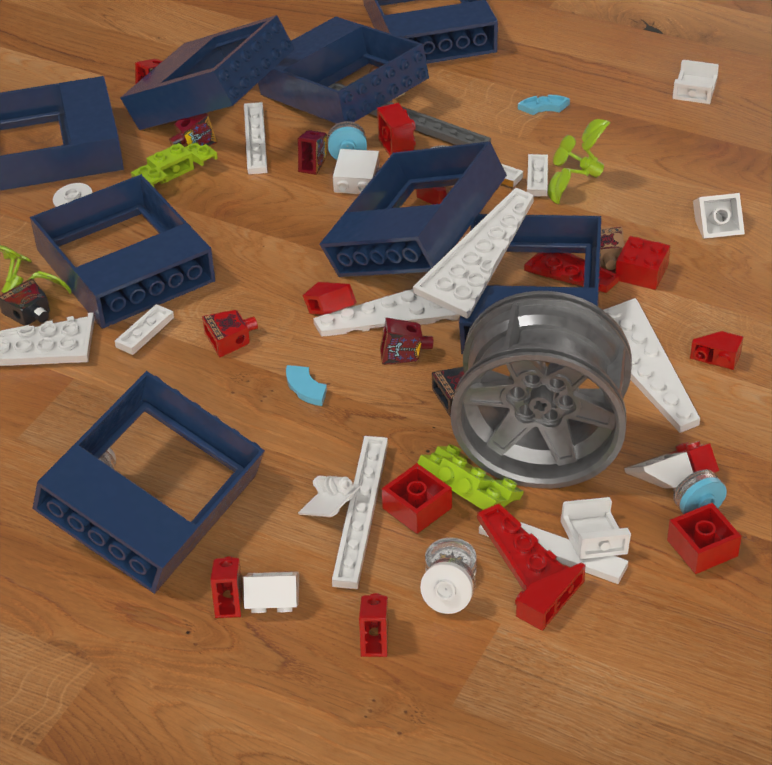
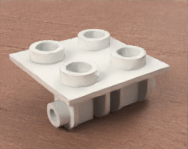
(331, 496)

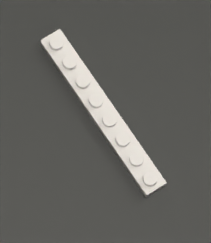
(360, 513)

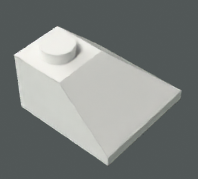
(663, 471)

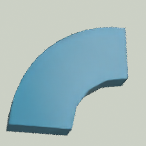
(551, 103)
(304, 386)

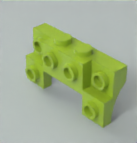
(174, 162)
(469, 481)

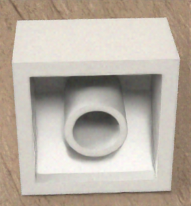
(719, 215)
(271, 591)

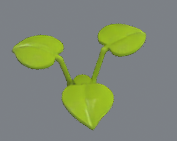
(589, 165)
(14, 280)

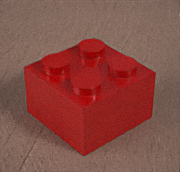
(395, 129)
(642, 262)
(417, 498)
(704, 538)

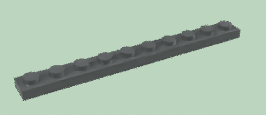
(436, 127)

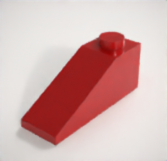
(548, 595)

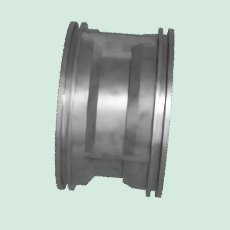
(537, 418)

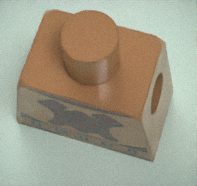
(611, 246)

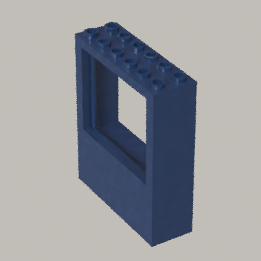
(444, 31)
(335, 52)
(208, 73)
(86, 129)
(547, 235)
(387, 239)
(135, 275)
(120, 517)

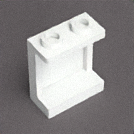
(696, 81)
(354, 170)
(594, 528)

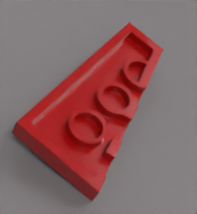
(567, 268)
(518, 548)

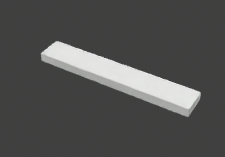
(255, 138)
(607, 567)

